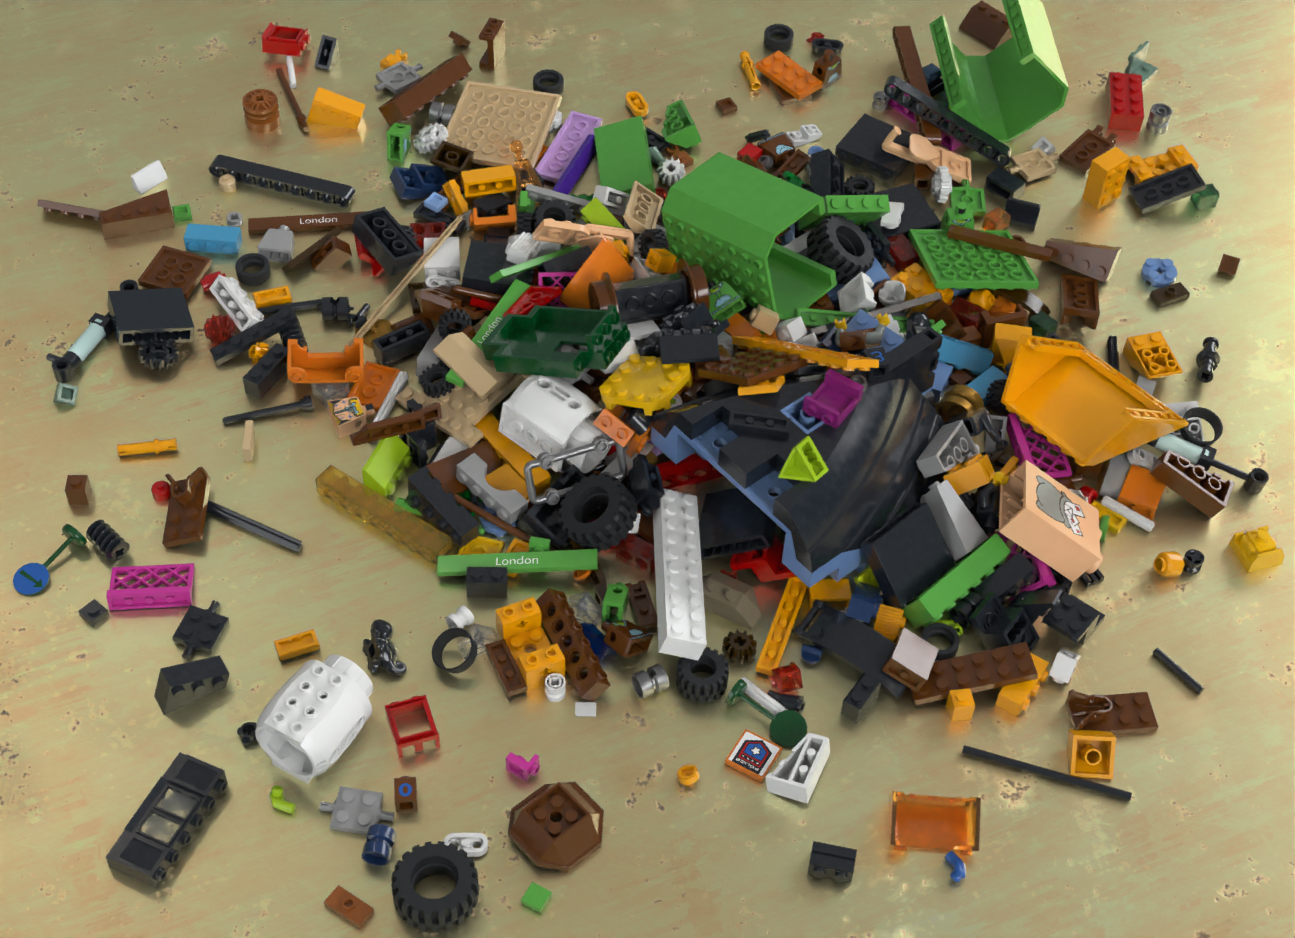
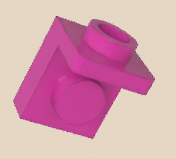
(521, 768)

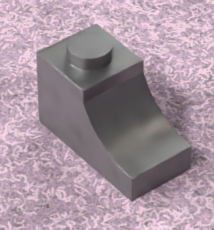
(1000, 424)

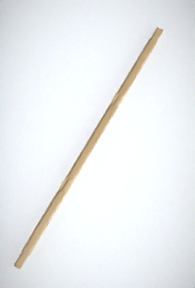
(382, 308)

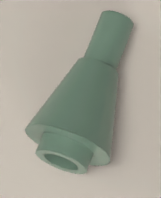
(655, 155)

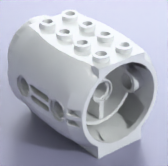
(552, 418)
(315, 716)

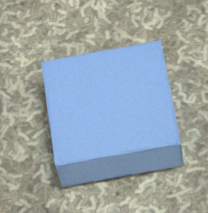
(436, 202)

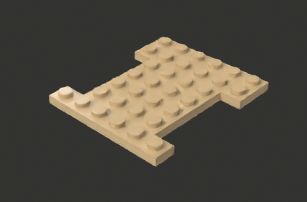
(462, 406)

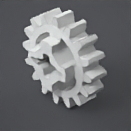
(430, 138)
(941, 184)

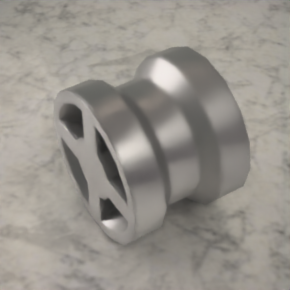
(880, 101)

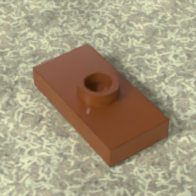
(349, 906)

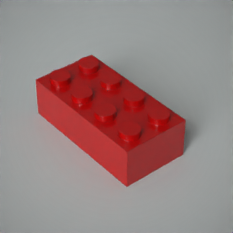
(1124, 101)

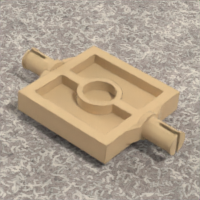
(1033, 164)

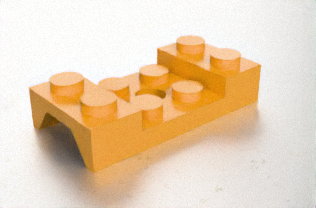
(1160, 164)

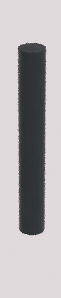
(1178, 670)

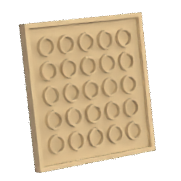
(495, 115)

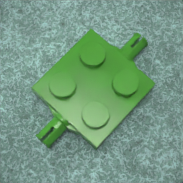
(971, 196)

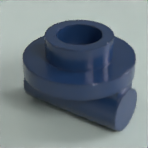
(811, 654)

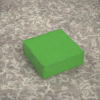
(182, 213)
(536, 897)

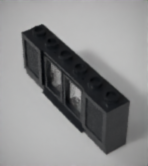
(167, 820)

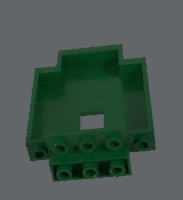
(531, 341)

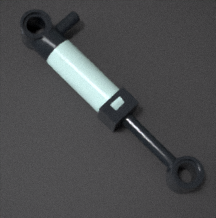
(99, 328)
(1205, 455)

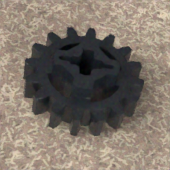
(158, 354)

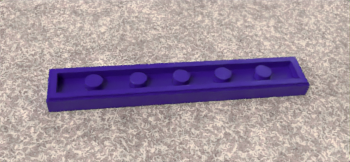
(576, 166)

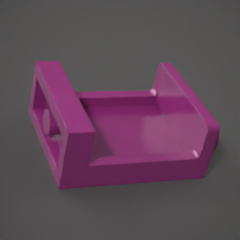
(833, 399)

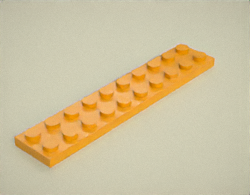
(812, 354)

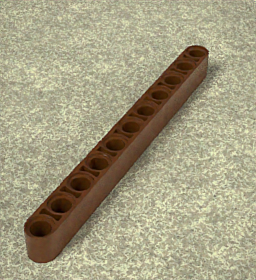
(914, 75)

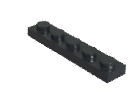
(255, 333)

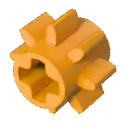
(257, 351)

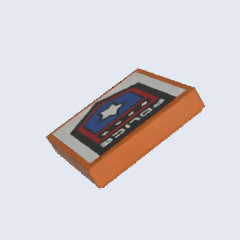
(753, 755)

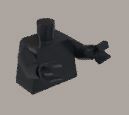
(978, 421)

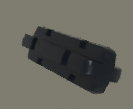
(757, 136)

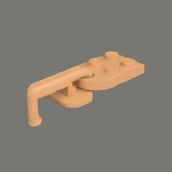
(923, 152)
(577, 234)

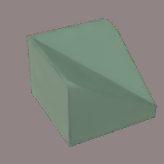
(65, 394)

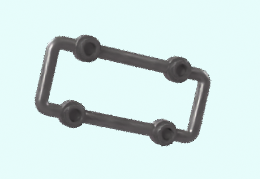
(546, 461)

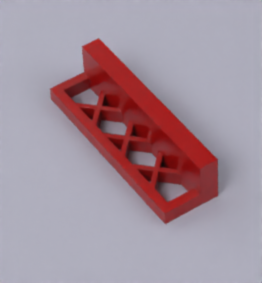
(670, 472)

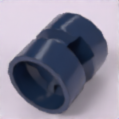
(379, 845)

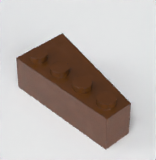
(1193, 483)

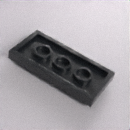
(1167, 188)

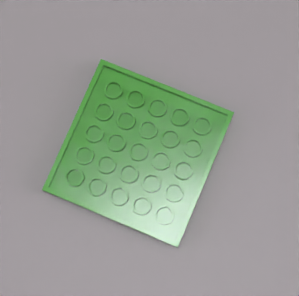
(970, 265)

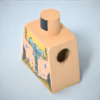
(348, 415)

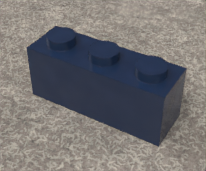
(864, 602)

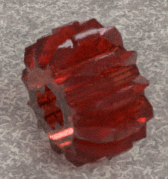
(219, 328)

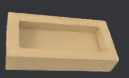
(248, 441)

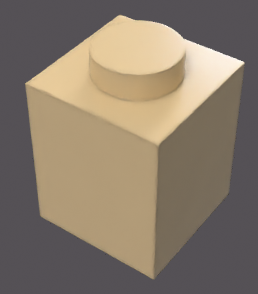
(764, 319)

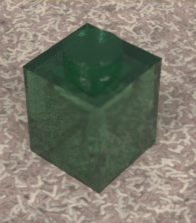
(1206, 198)
(1042, 324)

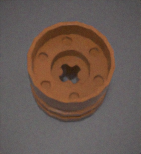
(261, 111)

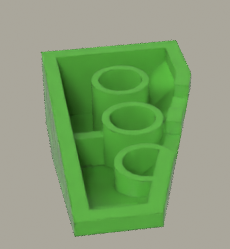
(679, 126)

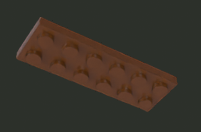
(978, 672)

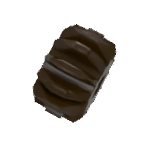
(739, 646)

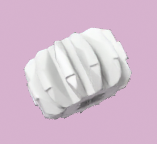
(670, 165)

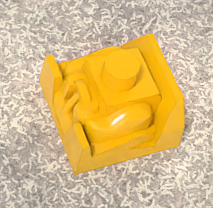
(1256, 549)

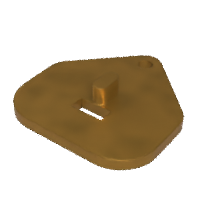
(383, 328)

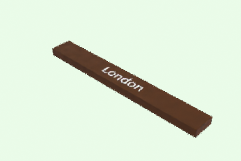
(303, 222)

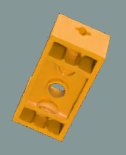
(522, 629)

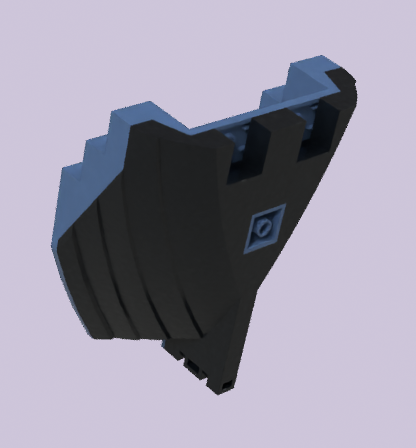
(867, 456)

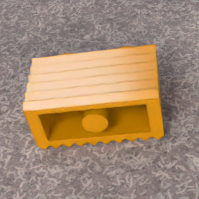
(889, 621)

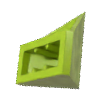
(804, 463)

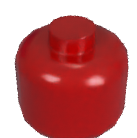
(161, 491)
(1090, 493)

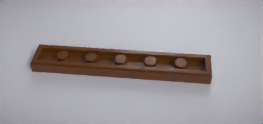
(1000, 243)

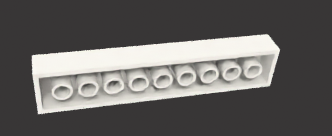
(679, 576)

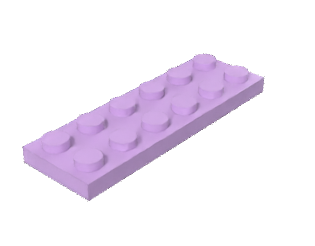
(566, 145)

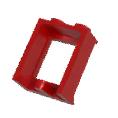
(285, 40)
(405, 707)

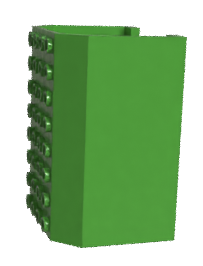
(1012, 83)
(728, 224)

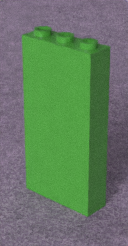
(624, 155)

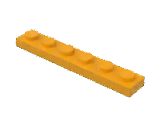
(782, 626)

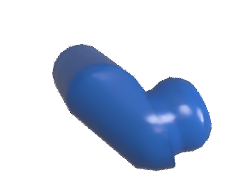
(958, 866)

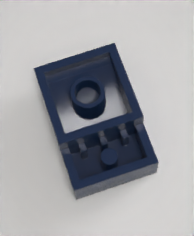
(418, 180)

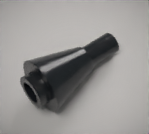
(789, 701)

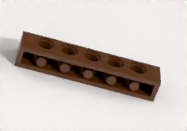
(579, 657)

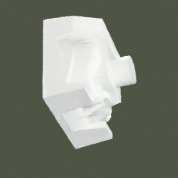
(857, 295)

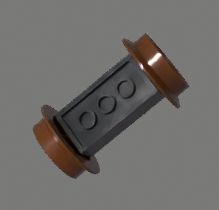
(651, 296)

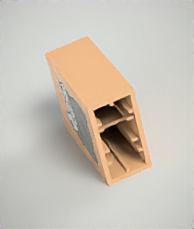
(1050, 522)

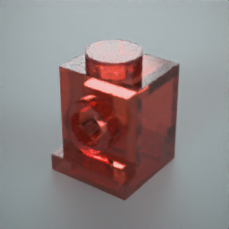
(786, 678)

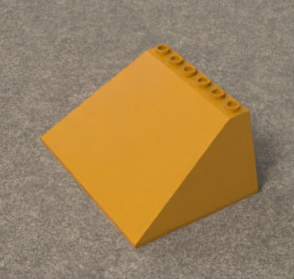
(1082, 401)

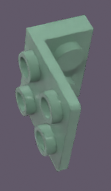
(1138, 66)

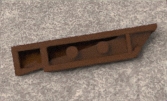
(397, 425)

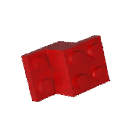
(764, 562)

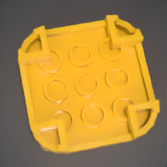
(645, 383)

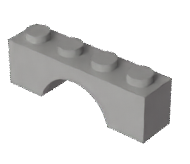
(507, 504)

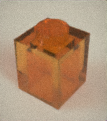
(996, 220)

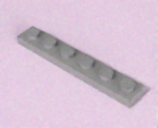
(541, 194)

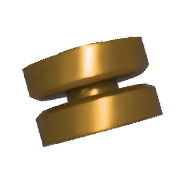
(958, 400)

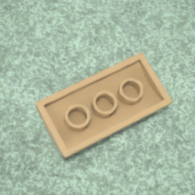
(642, 208)
(470, 364)

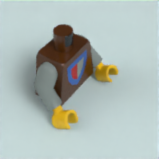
(860, 338)

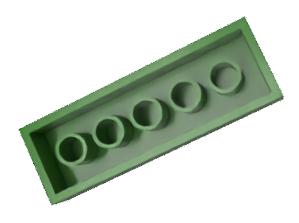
(956, 582)

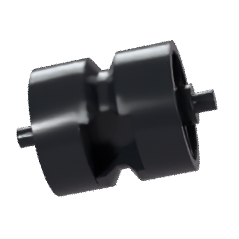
(335, 308)
(964, 608)

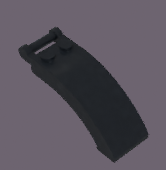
(850, 643)

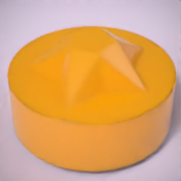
(688, 774)

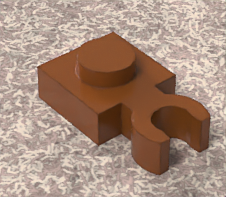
(683, 156)

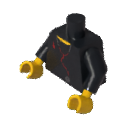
(989, 502)

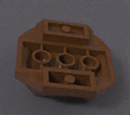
(438, 299)
(560, 843)

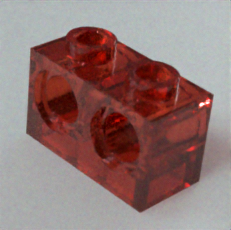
(427, 230)
(636, 554)

